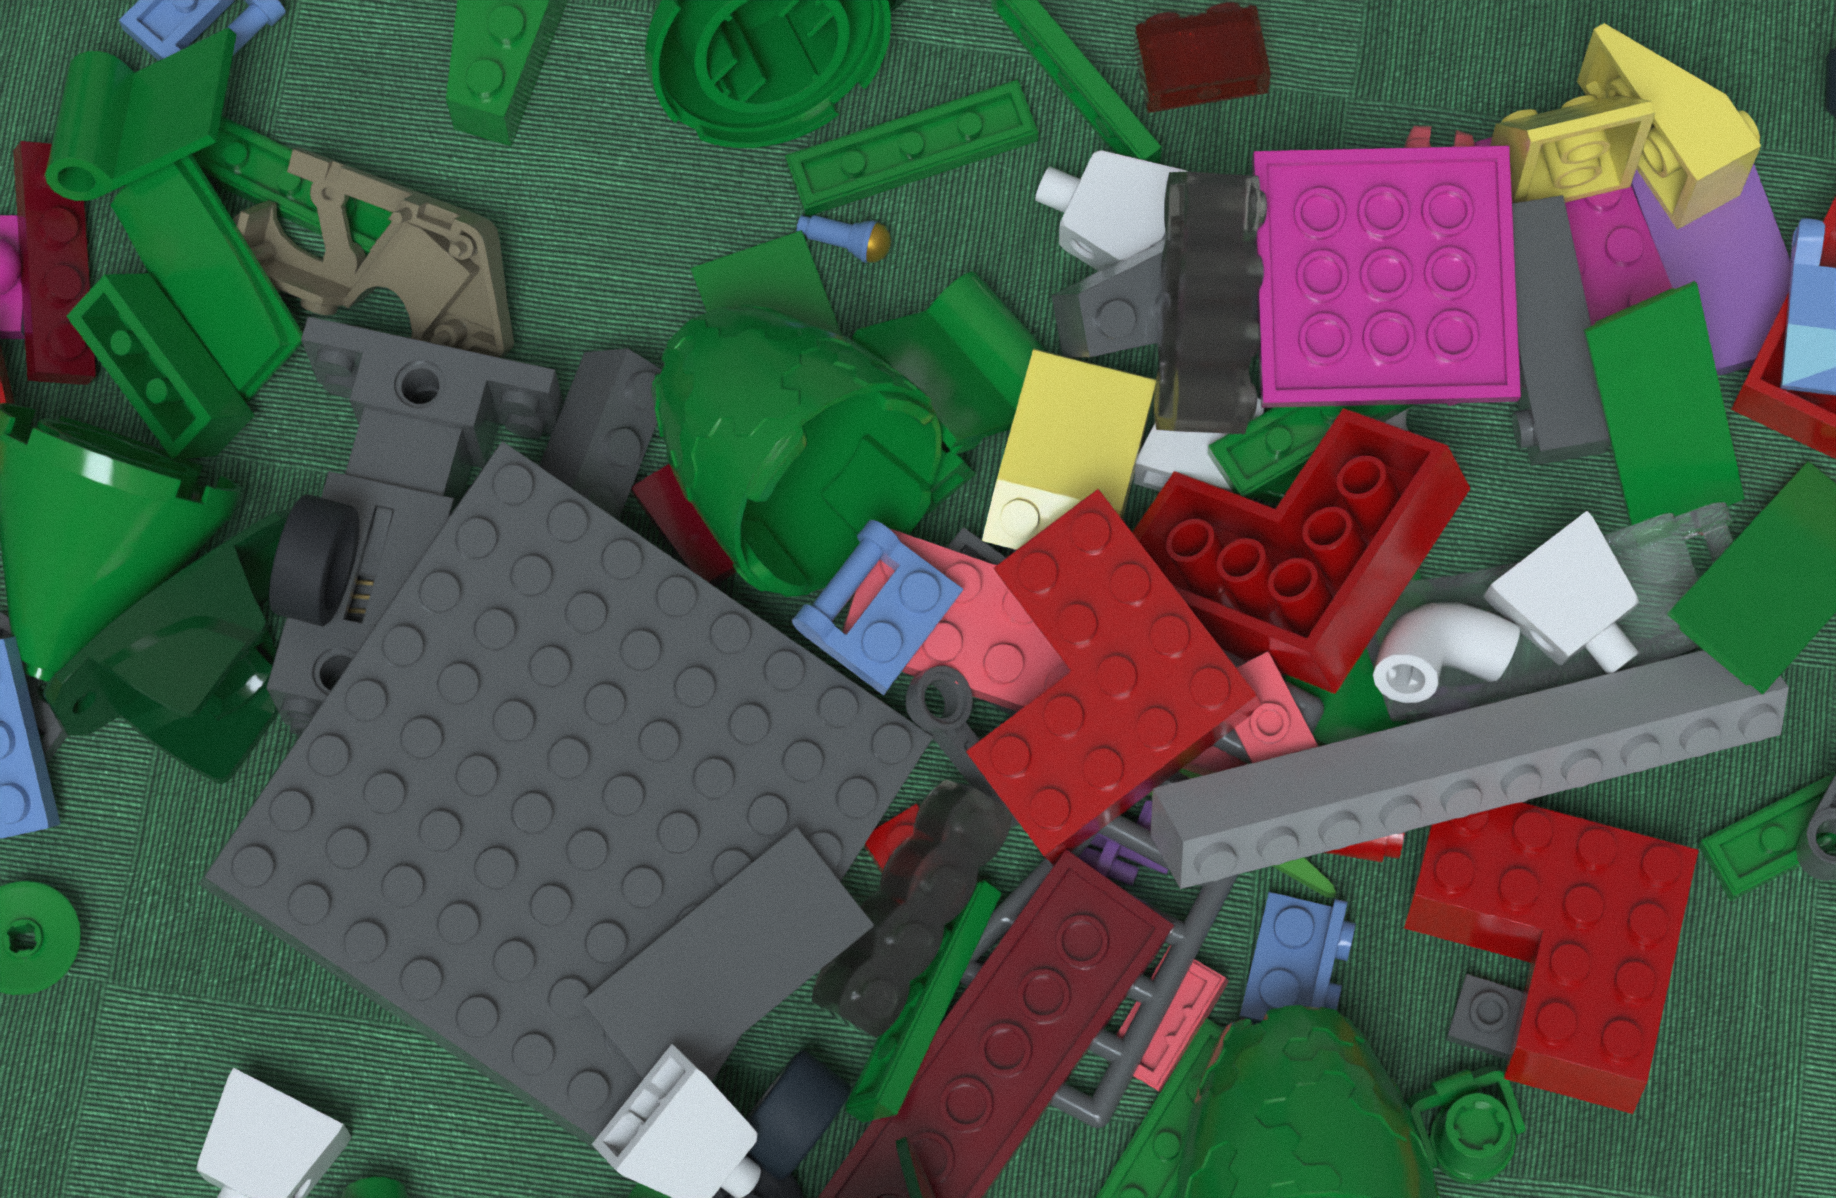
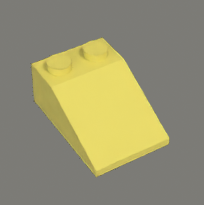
(1697, 141)
(1575, 149)
(1069, 436)

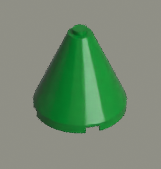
(762, 66)
(91, 528)

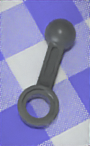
(951, 729)

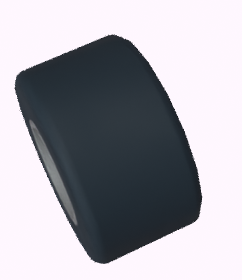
(795, 1113)

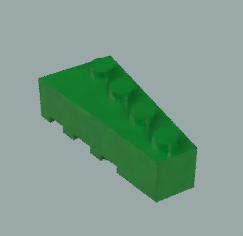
(497, 63)

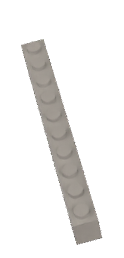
(1456, 766)

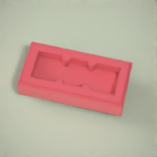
(1277, 724)
(1180, 1024)

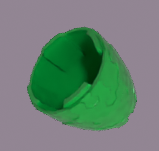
(791, 442)
(1300, 1115)

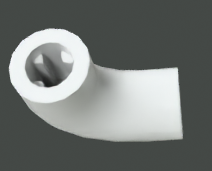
(1441, 636)

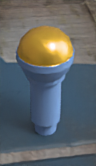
(865, 240)

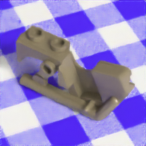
(431, 255)

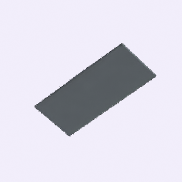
(730, 958)

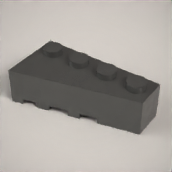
(1114, 307)

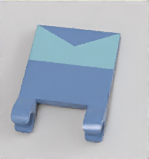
(1811, 315)

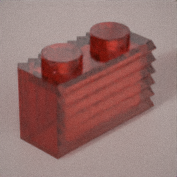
(1201, 57)

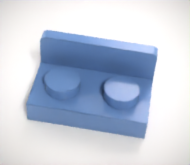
(1296, 956)

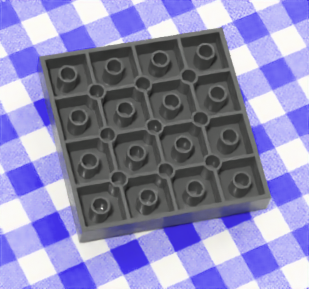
(545, 779)

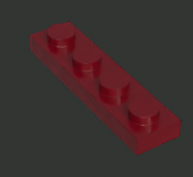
(51, 272)

